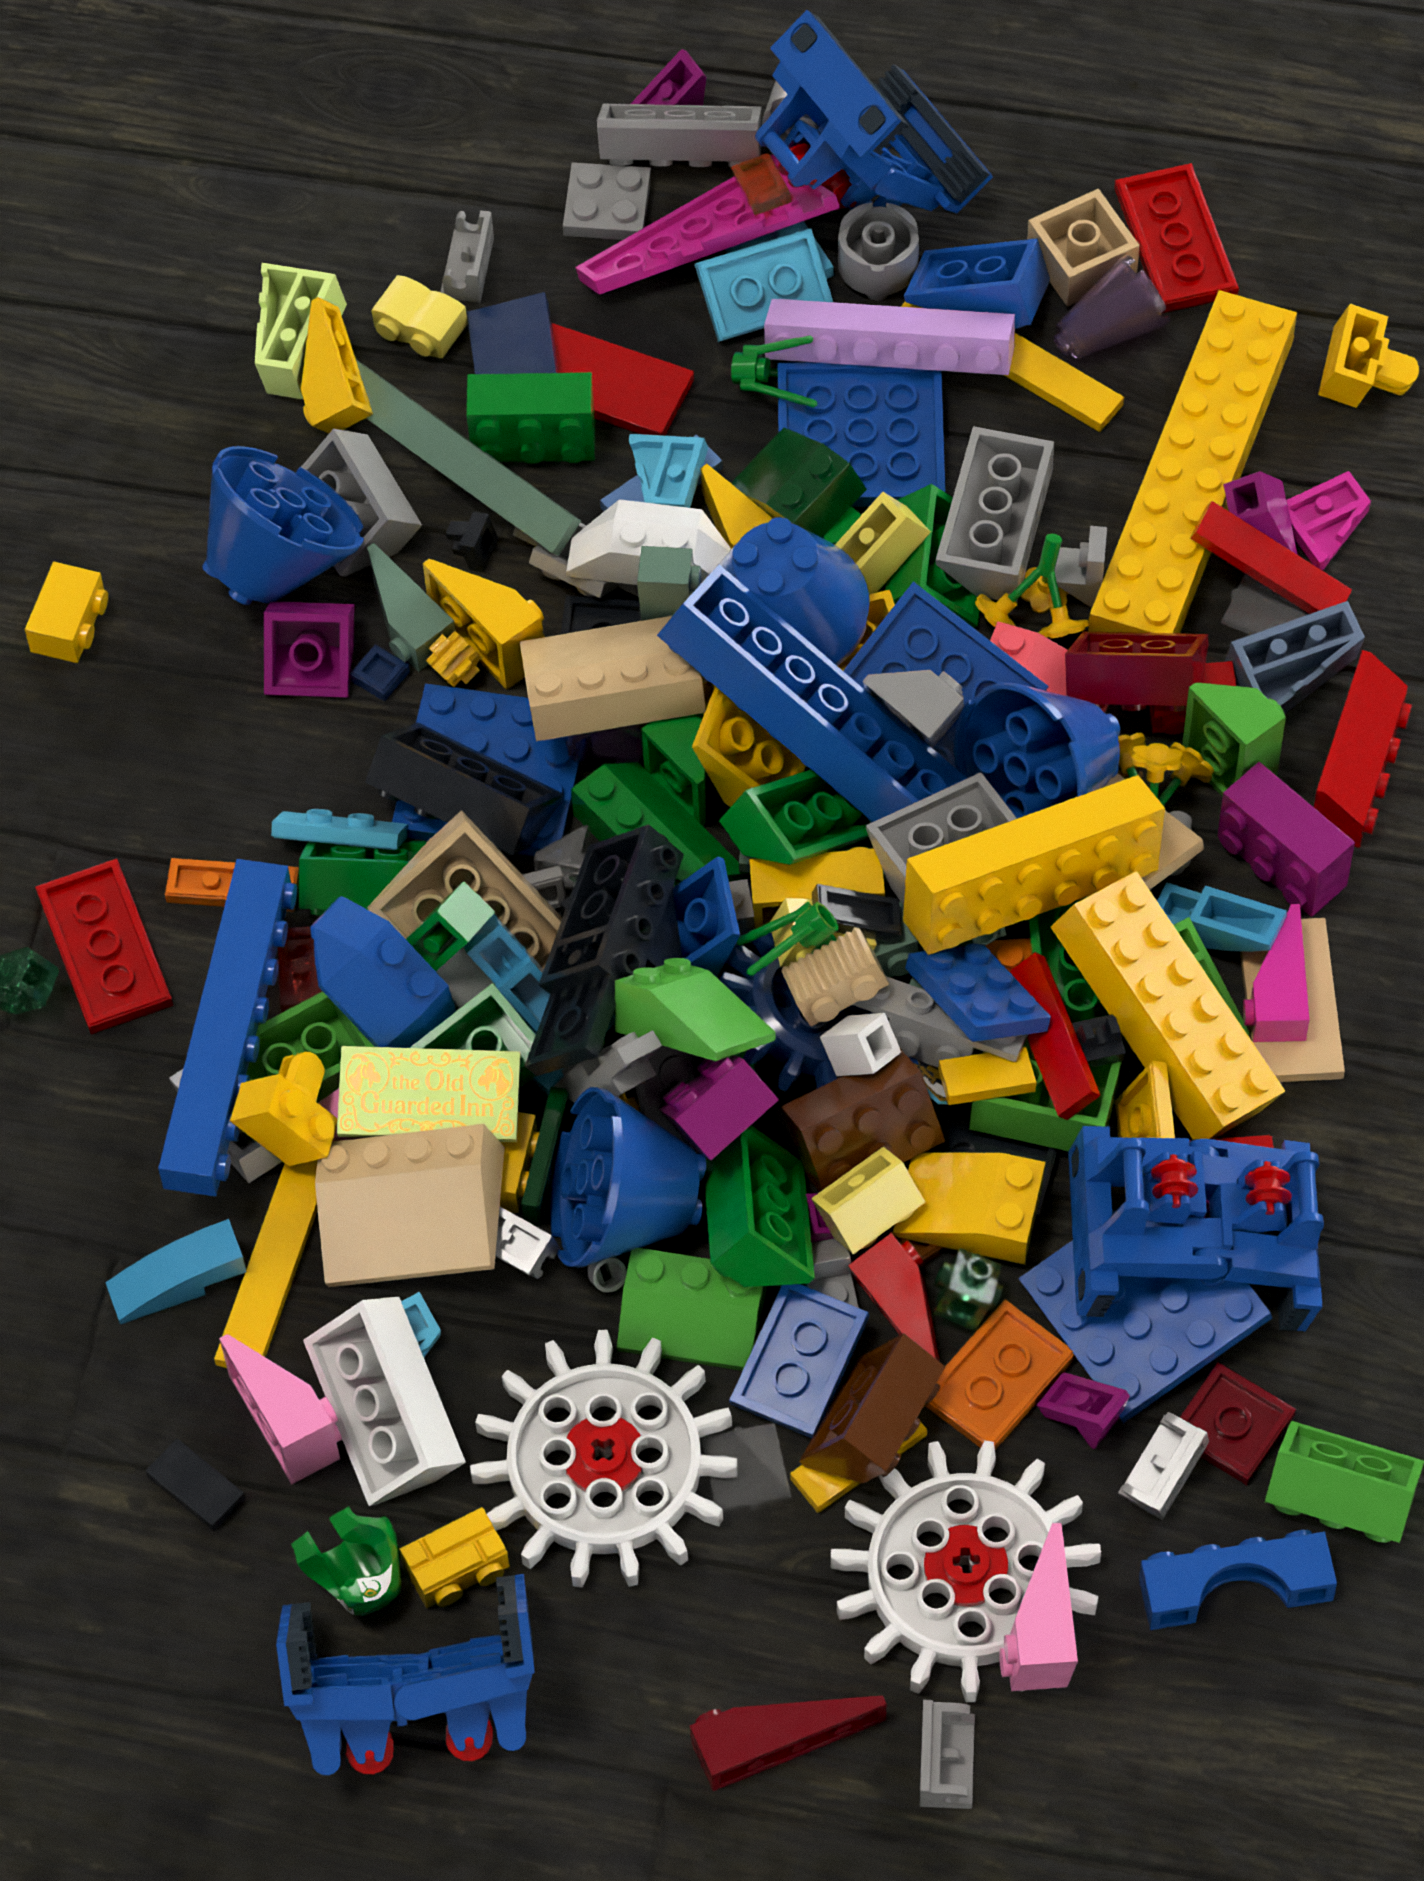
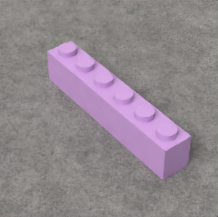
(892, 336)

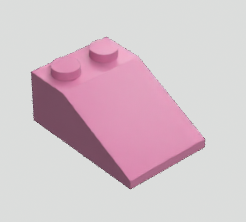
(285, 1410)
(1042, 1639)

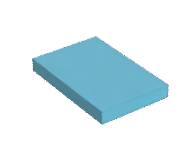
(745, 281)

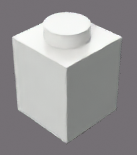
(860, 1044)

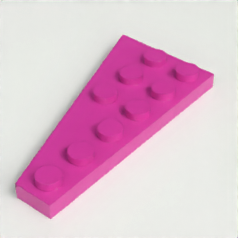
(699, 229)

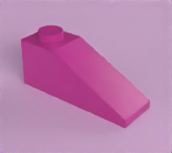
(1279, 992)

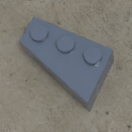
(1297, 655)

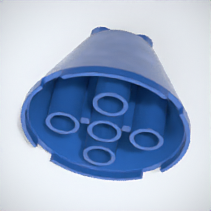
(273, 526)
(805, 583)
(1036, 745)
(620, 1182)

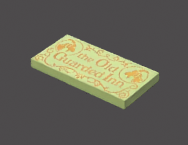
(427, 1090)

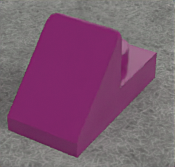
(677, 84)
(1084, 1404)

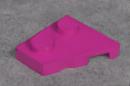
(1327, 517)

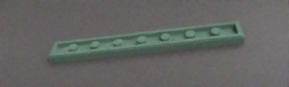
(467, 464)

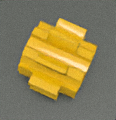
(454, 659)

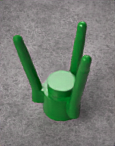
(751, 369)
(812, 927)

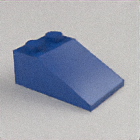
(982, 279)
(706, 917)

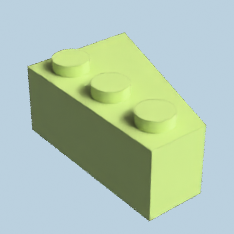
(285, 322)

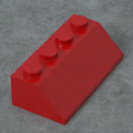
(1362, 748)

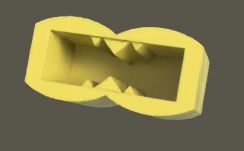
(419, 317)

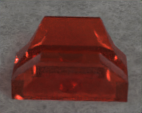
(297, 968)

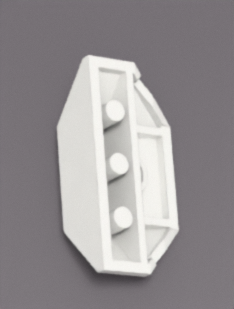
(613, 541)

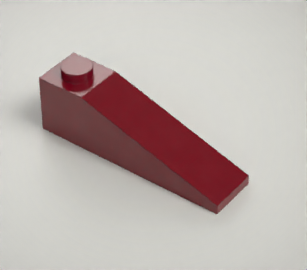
(762, 1736)

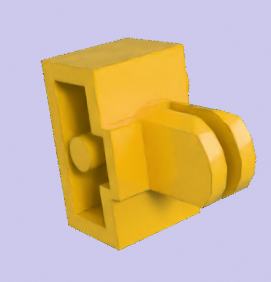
(1361, 359)
(284, 1111)

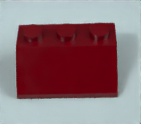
(1135, 668)

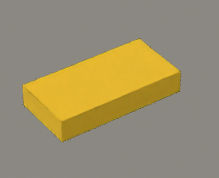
(985, 1077)

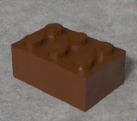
(860, 1115)

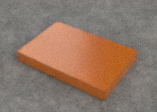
(999, 1376)

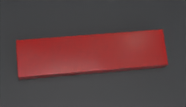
(1267, 560)
(1058, 1049)

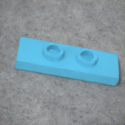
(356, 830)

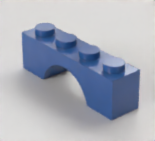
(1292, 1567)

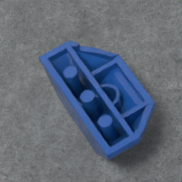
(377, 976)

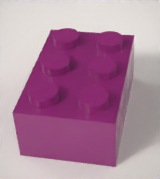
(1285, 839)
(717, 1104)

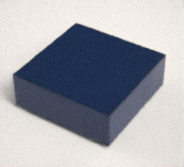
(379, 672)

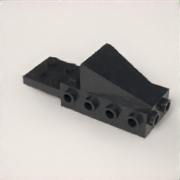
(613, 924)

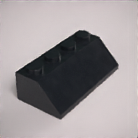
(449, 777)

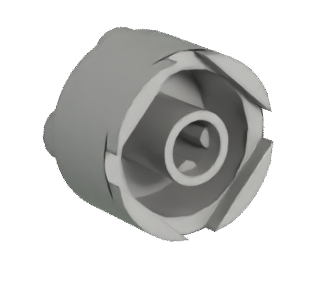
(878, 249)

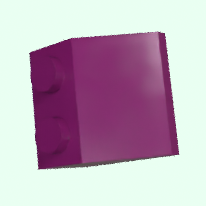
(308, 649)

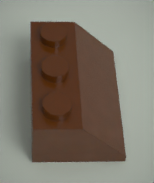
(875, 1412)

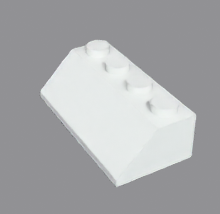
(384, 1399)

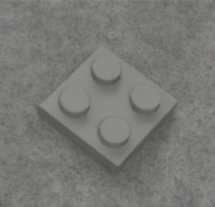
(606, 201)

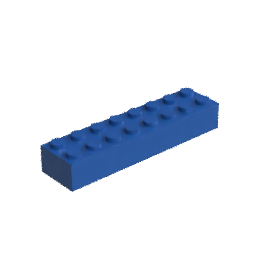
(804, 699)

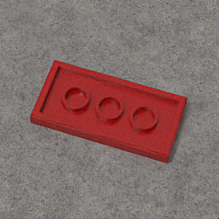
(1176, 236)
(627, 385)
(104, 946)

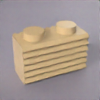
(835, 977)

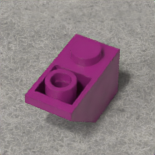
(1262, 504)

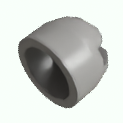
(615, 1270)

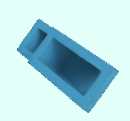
(1224, 918)
(510, 969)
(176, 1272)

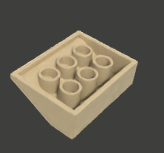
(607, 680)
(465, 854)
(409, 1205)

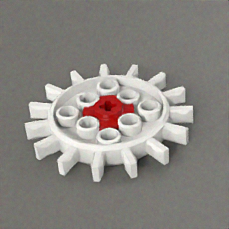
(627, 1521)
(938, 1569)

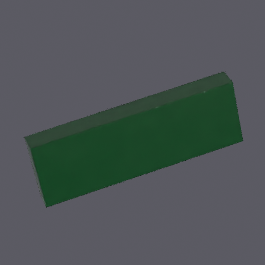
(543, 1161)

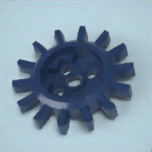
(796, 1042)

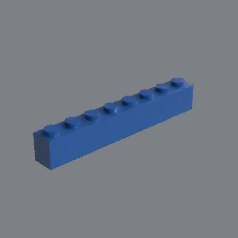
(227, 1027)

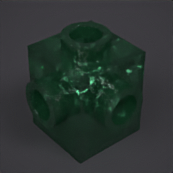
(25, 980)
(967, 1279)

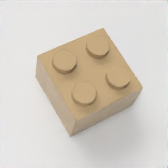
(1081, 243)

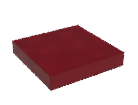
(1239, 1422)

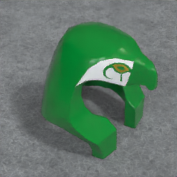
(360, 1570)

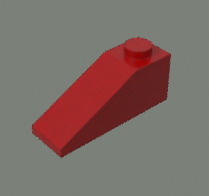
(898, 1289)

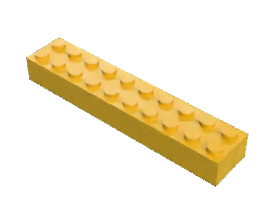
(1198, 452)

